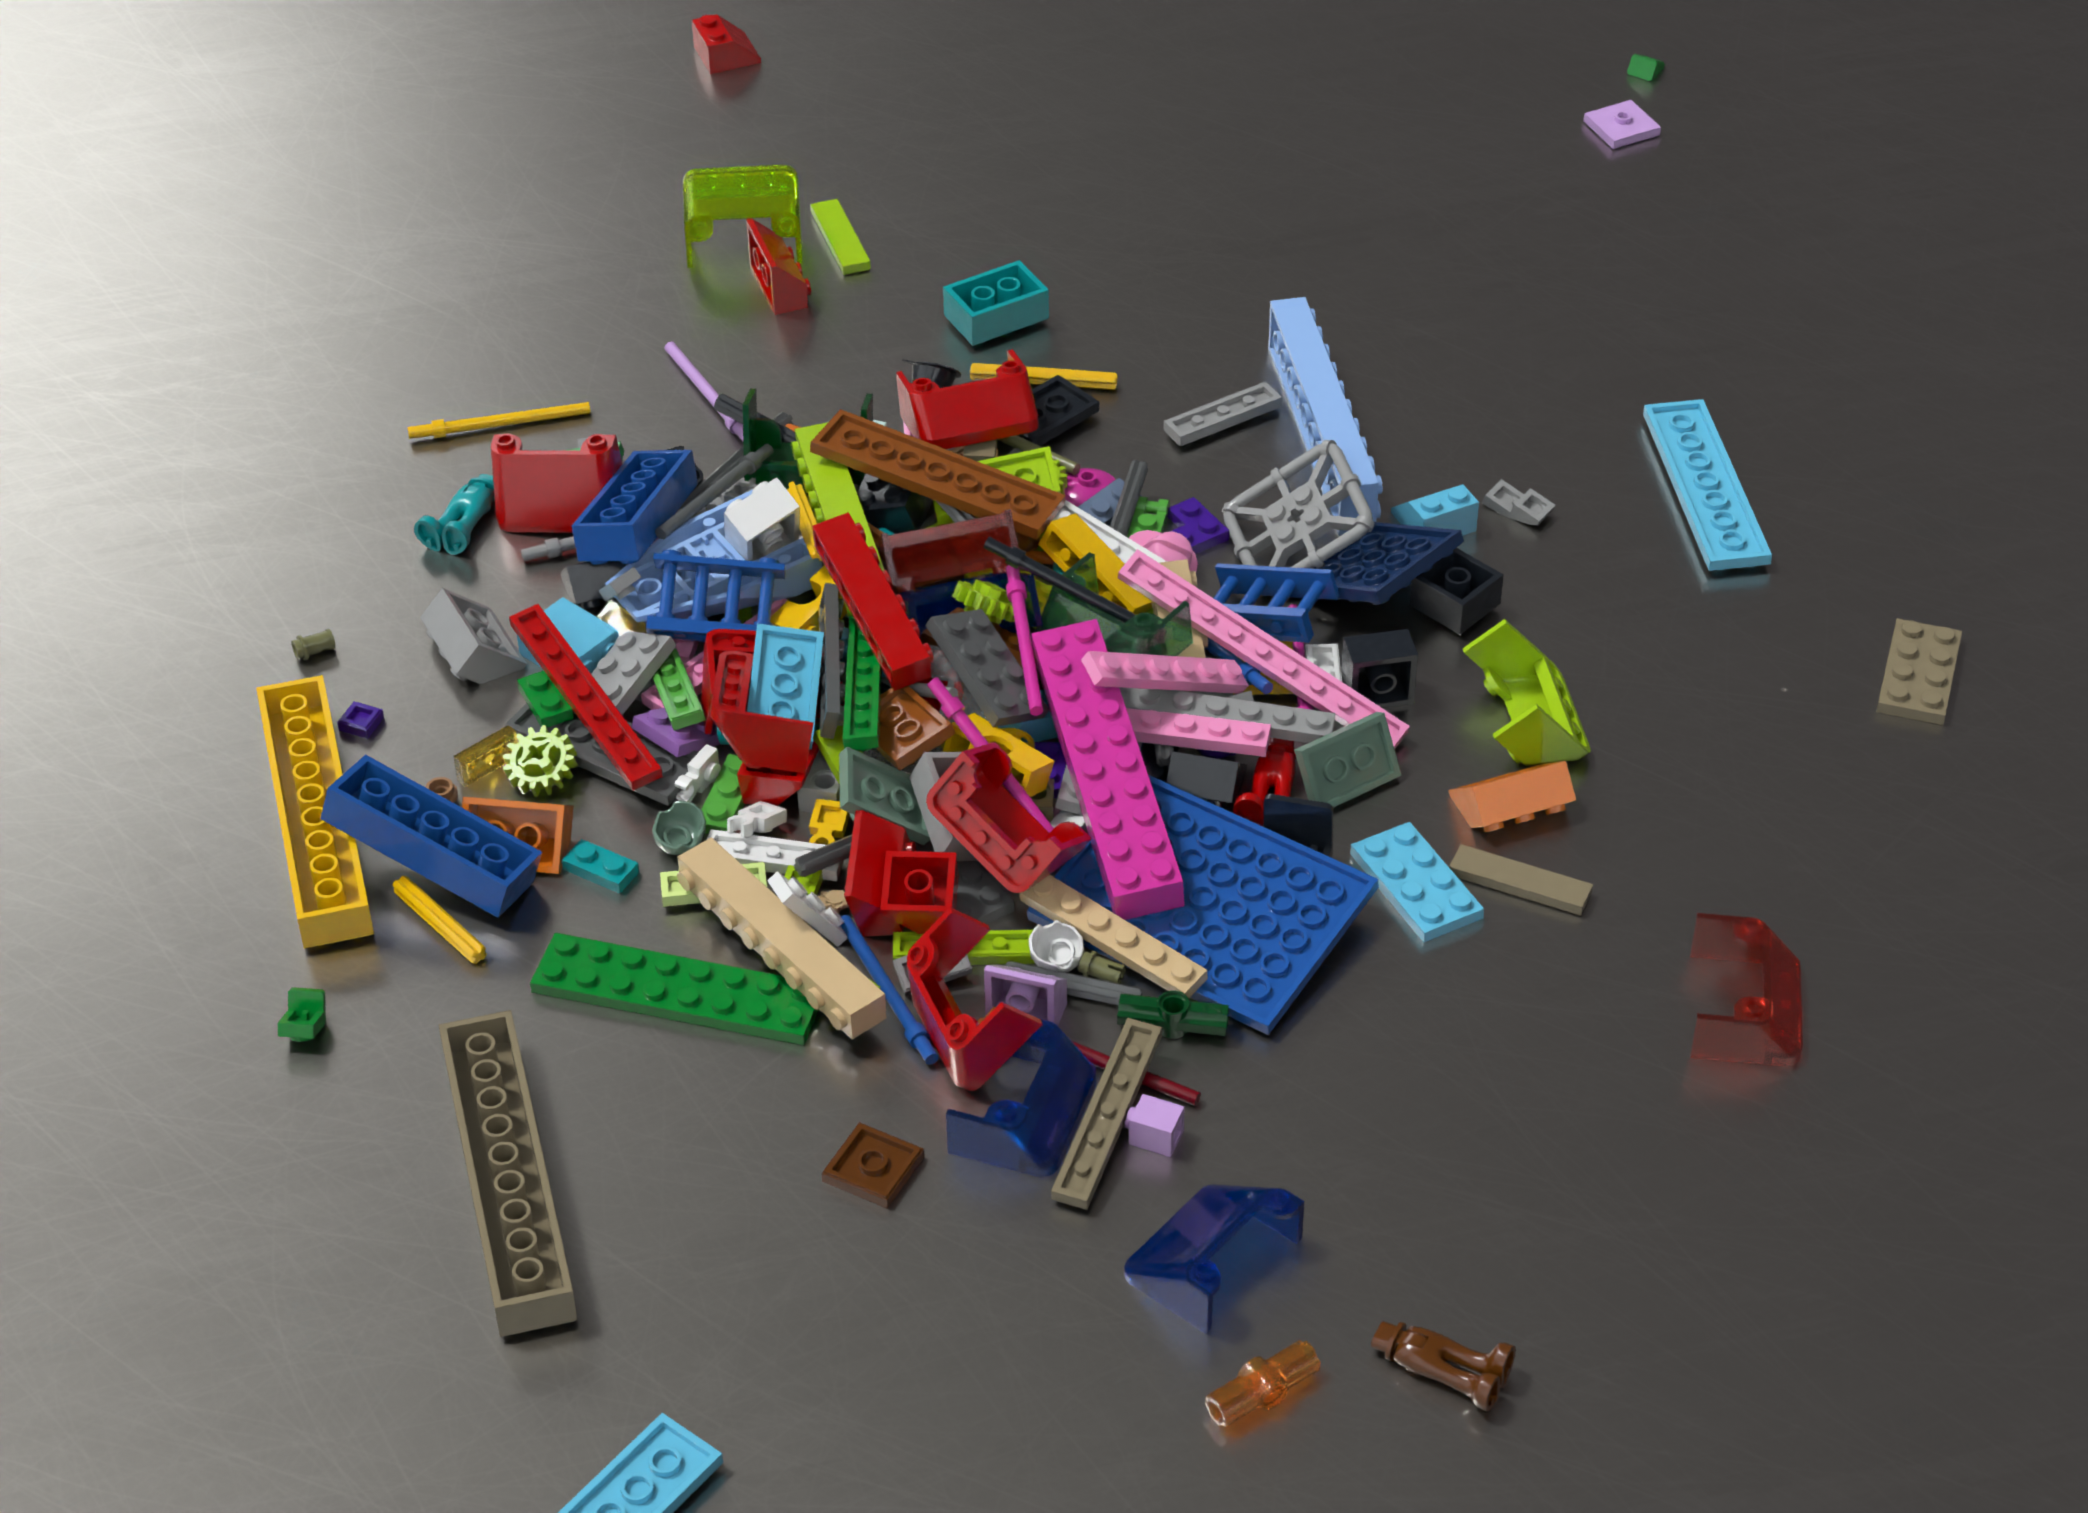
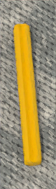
(1040, 375)
(807, 517)

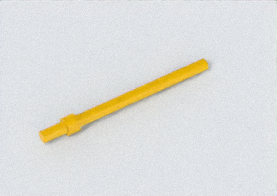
(439, 428)

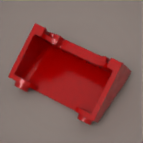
(549, 487)
(995, 825)

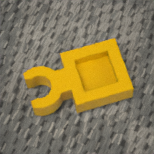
(827, 822)

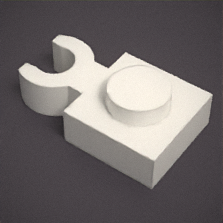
(701, 772)
(757, 817)

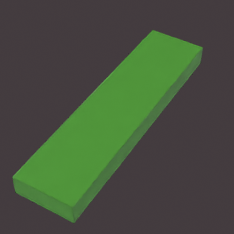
(677, 693)

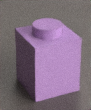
(1155, 1125)

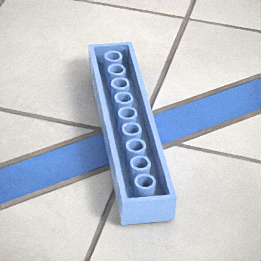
(1319, 398)

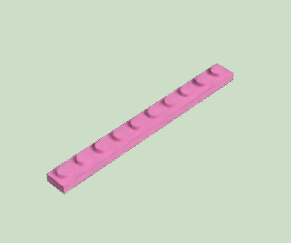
(1254, 644)

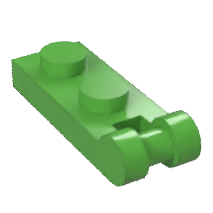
(1143, 521)

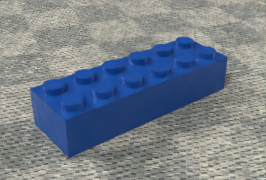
(633, 505)
(431, 835)

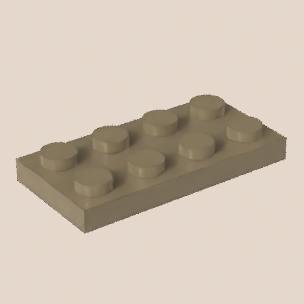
(1919, 671)

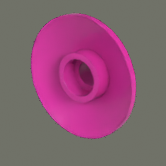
(1086, 484)

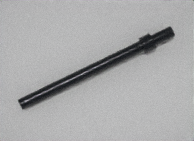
(1016, 558)

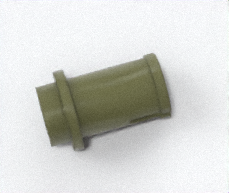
(313, 644)
(1101, 968)

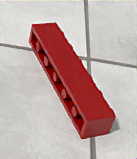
(872, 601)

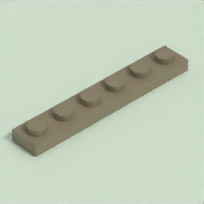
(1106, 1114)

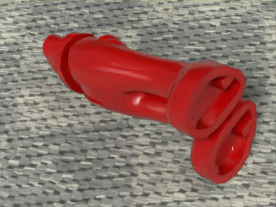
(1275, 771)

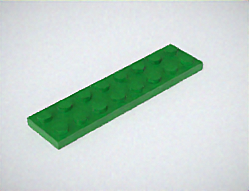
(673, 988)

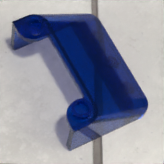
(1175, 1260)

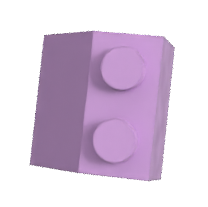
(1025, 990)

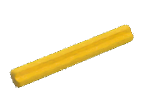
(439, 919)

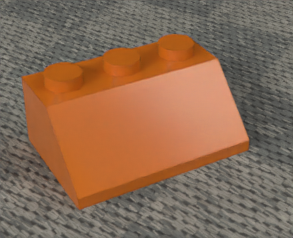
(1515, 796)
(537, 824)

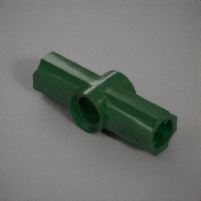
(1174, 1014)

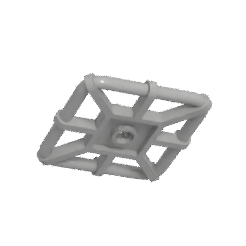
(1303, 501)

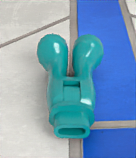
(469, 506)

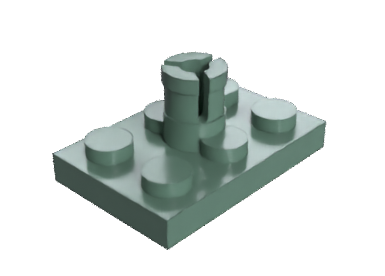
(1348, 761)
(880, 791)

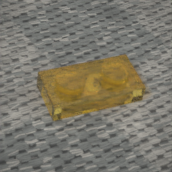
(483, 756)

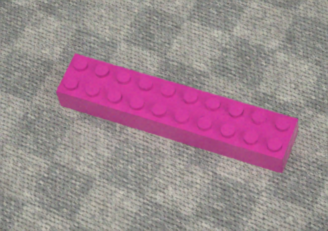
(1108, 775)

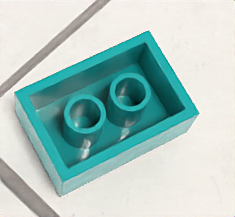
(996, 302)

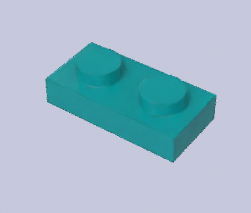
(600, 866)

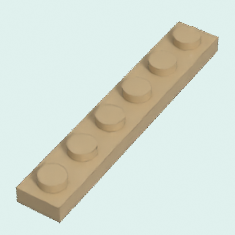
(1116, 936)

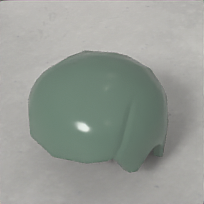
(679, 828)

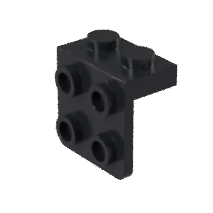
(1301, 821)

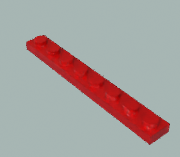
(586, 697)

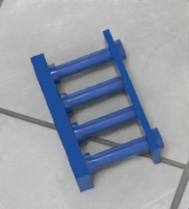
(1282, 583)
(697, 625)

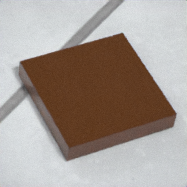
(873, 1165)

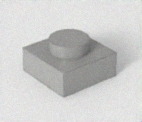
(621, 586)

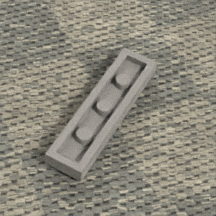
(1222, 413)

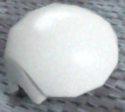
(1056, 946)

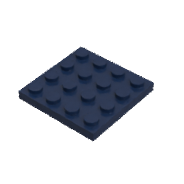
(1389, 560)

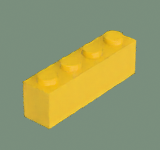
(1071, 539)

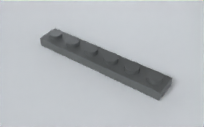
(831, 669)

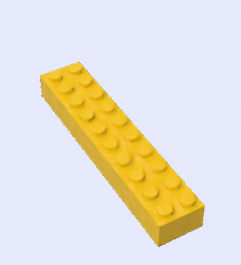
(319, 857)

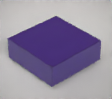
(360, 720)

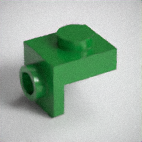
(305, 1014)

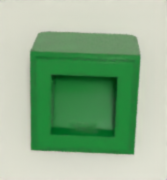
(1644, 67)

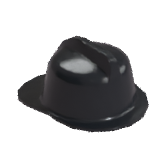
(938, 373)

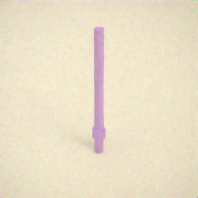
(702, 384)

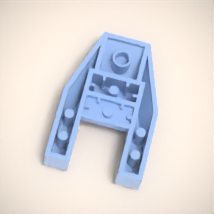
(706, 538)

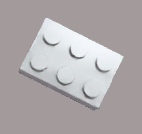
(762, 521)

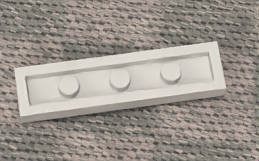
(774, 852)

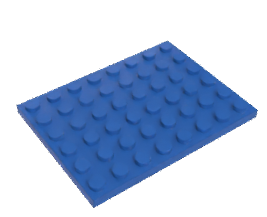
(1253, 906)

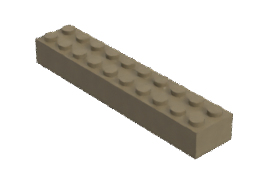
(507, 1174)

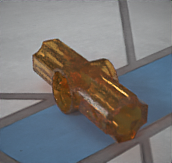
(1262, 1383)

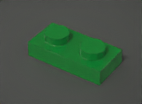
(544, 699)

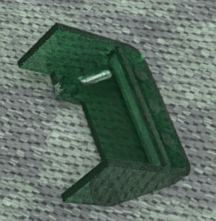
(1139, 635)

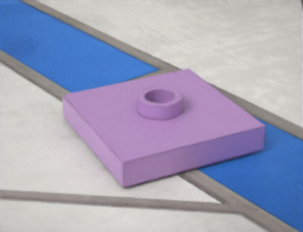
(1622, 124)

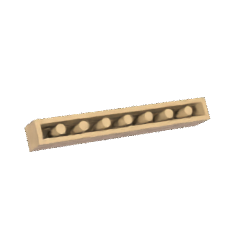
(782, 938)

